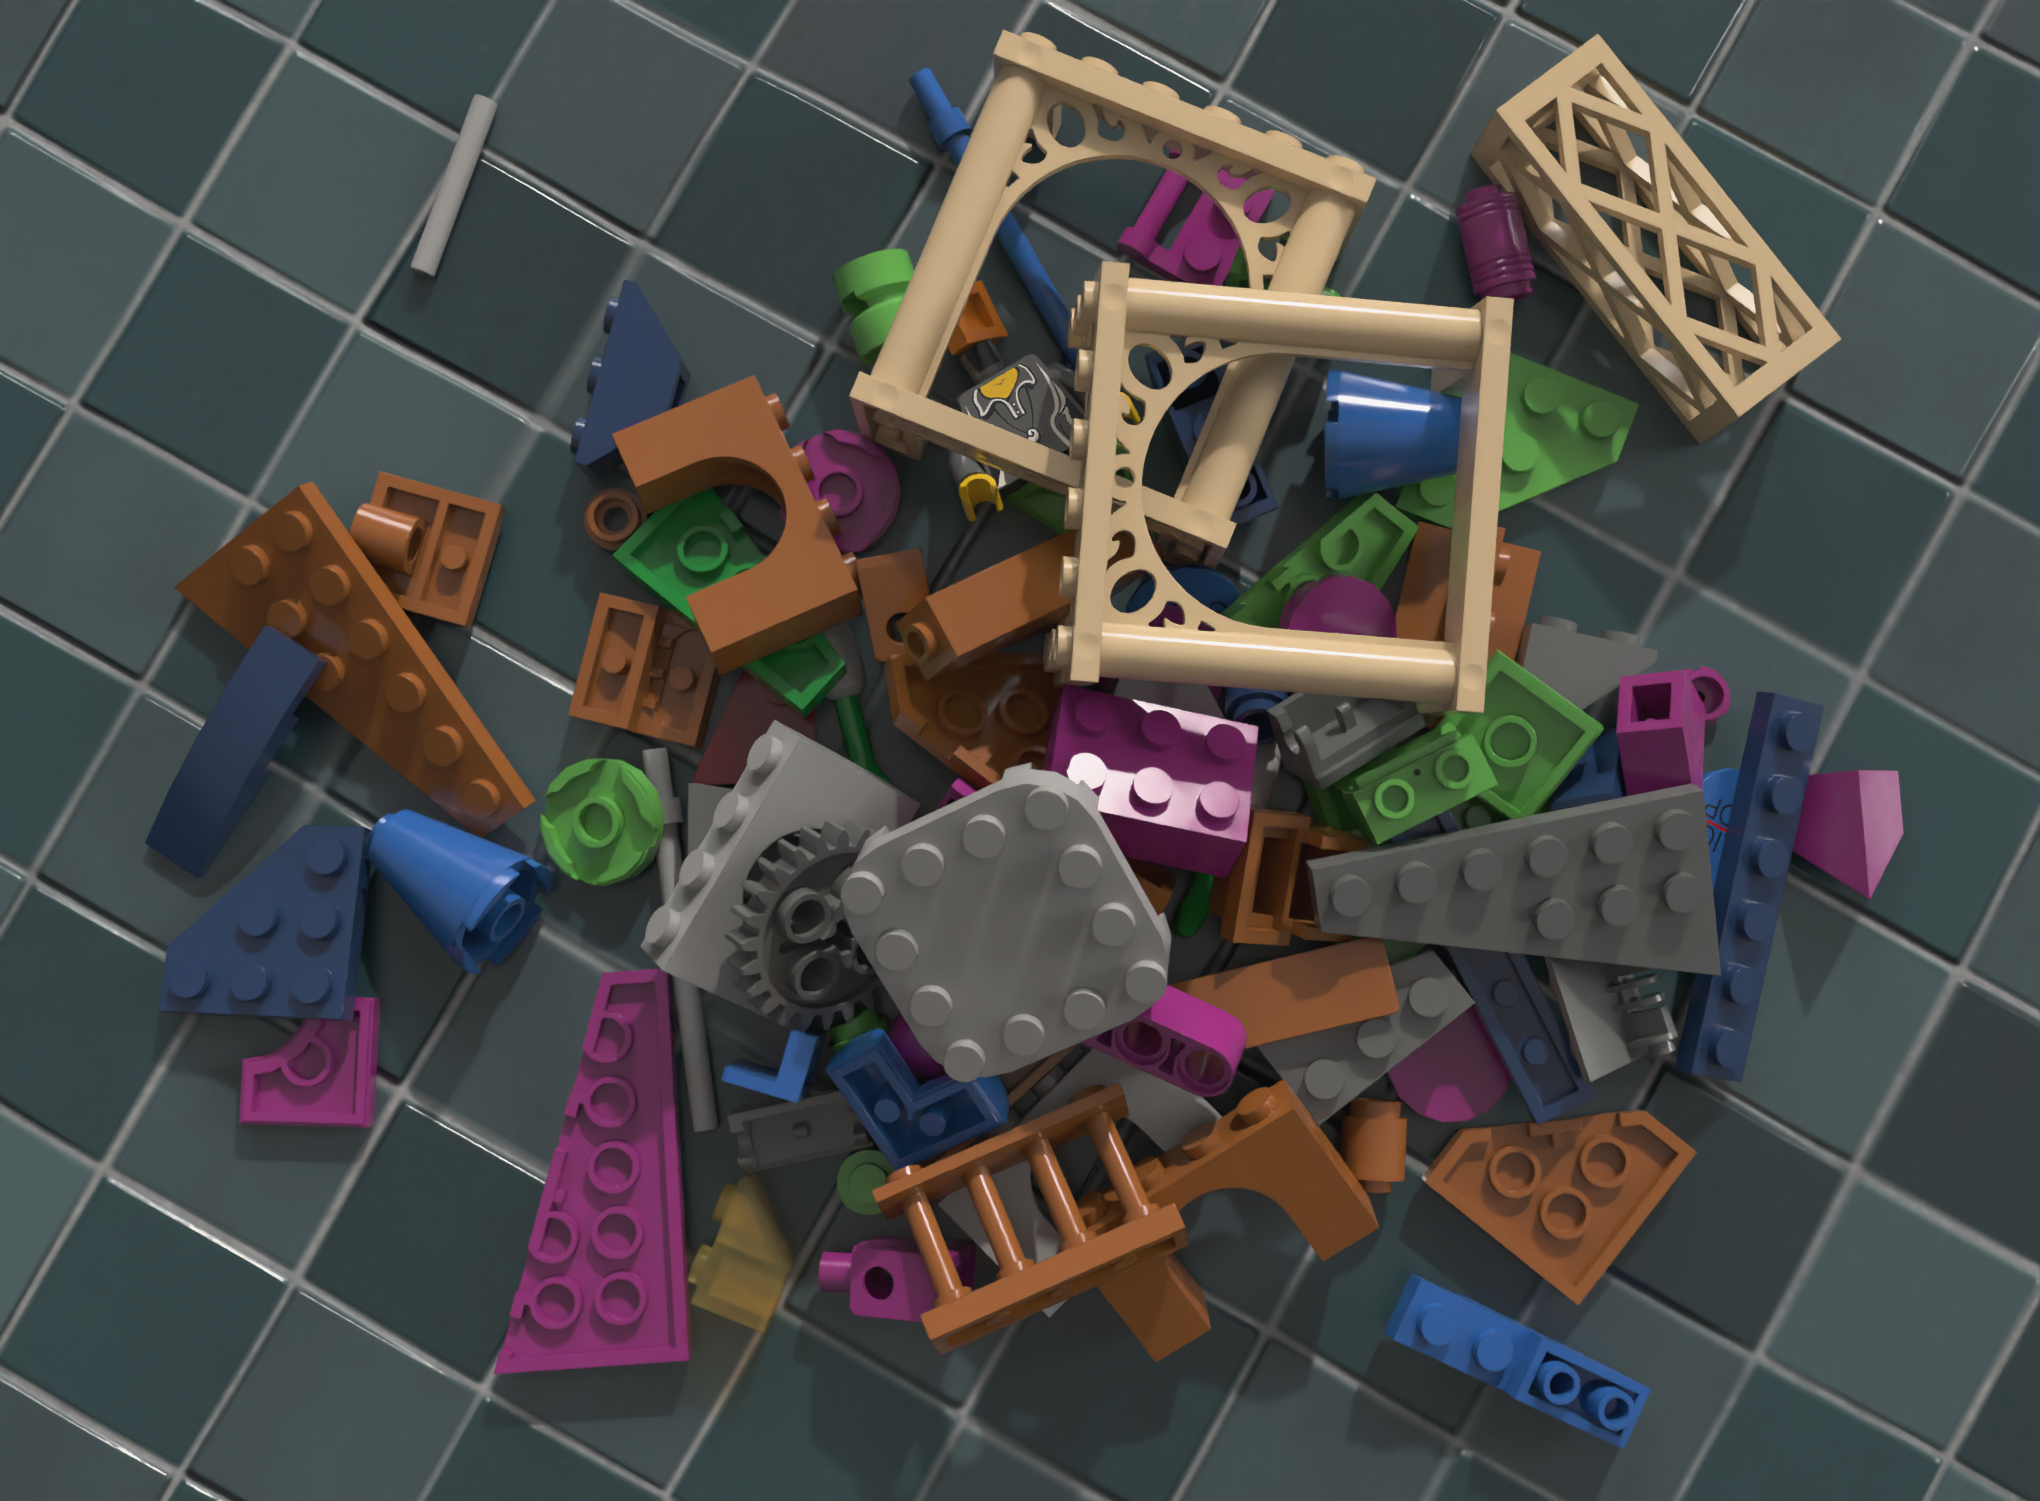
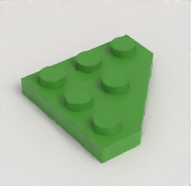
(1551, 437)

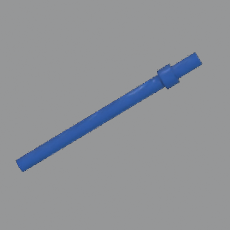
(952, 133)

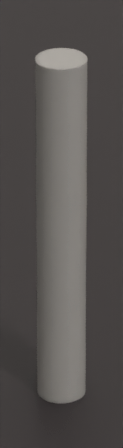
(453, 186)

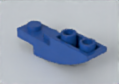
(1517, 1360)

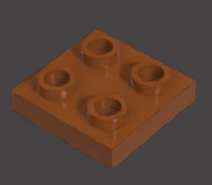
(429, 546)

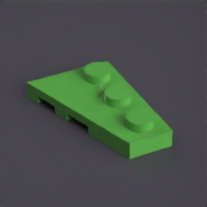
(1357, 541)

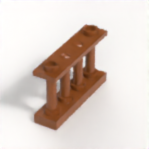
(1083, 1257)

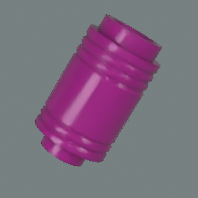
(1495, 244)

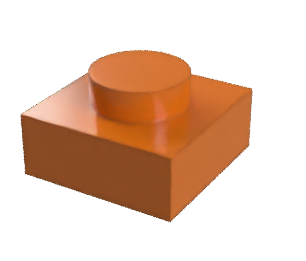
(977, 322)

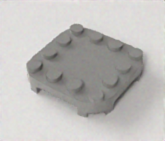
(1007, 924)

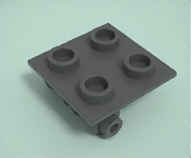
(1608, 1014)

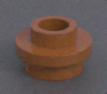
(602, 506)

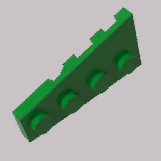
(701, 545)

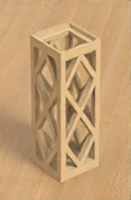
(1615, 275)

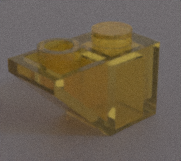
(748, 1259)

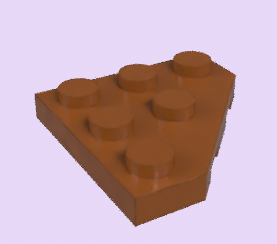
(977, 715)
(1561, 1189)

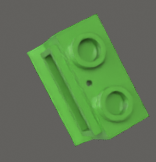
(1416, 782)

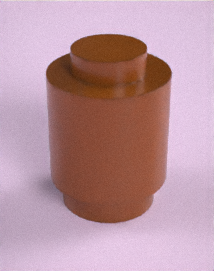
(1374, 1142)

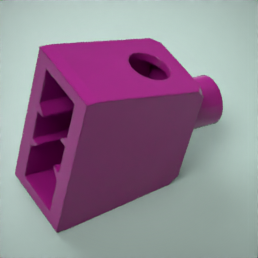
(873, 1293)

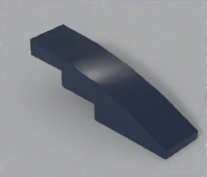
(233, 750)

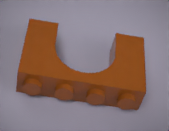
(740, 441)
(1261, 1147)

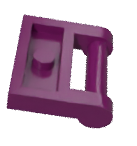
(1206, 241)

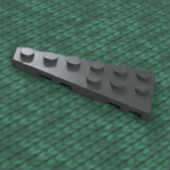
(1570, 883)

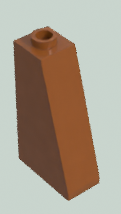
(998, 606)

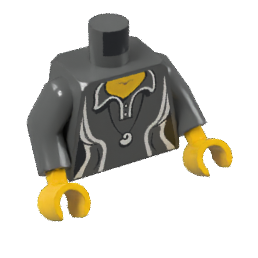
(1022, 398)

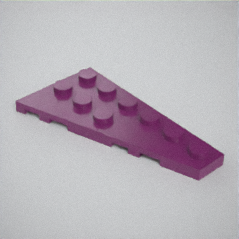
(610, 1225)

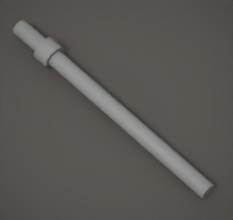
(686, 994)

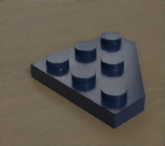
(281, 937)

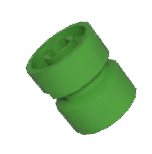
(872, 293)

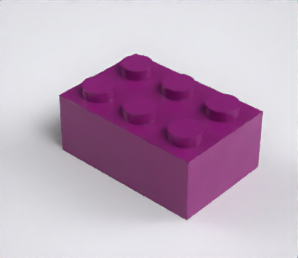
(1165, 777)

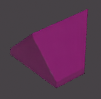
(1851, 825)

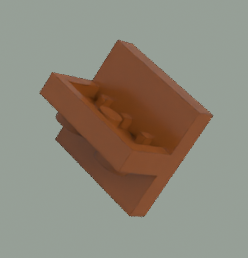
(1424, 589)

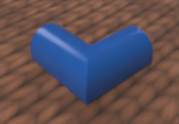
(910, 1118)

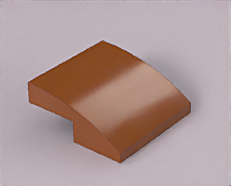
(645, 673)

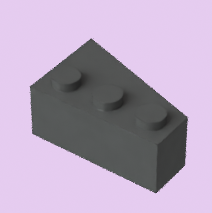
(1341, 1062)

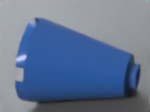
(1386, 435)
(459, 886)

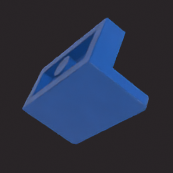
(796, 1071)

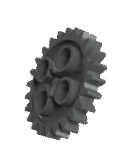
(794, 936)

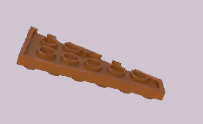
(380, 677)

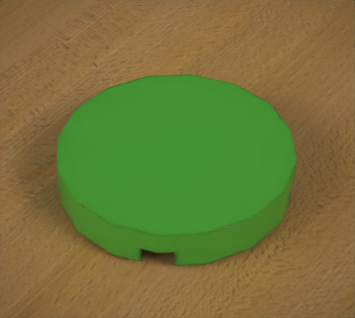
(602, 821)

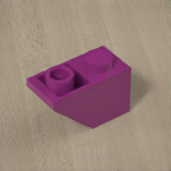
(1660, 731)

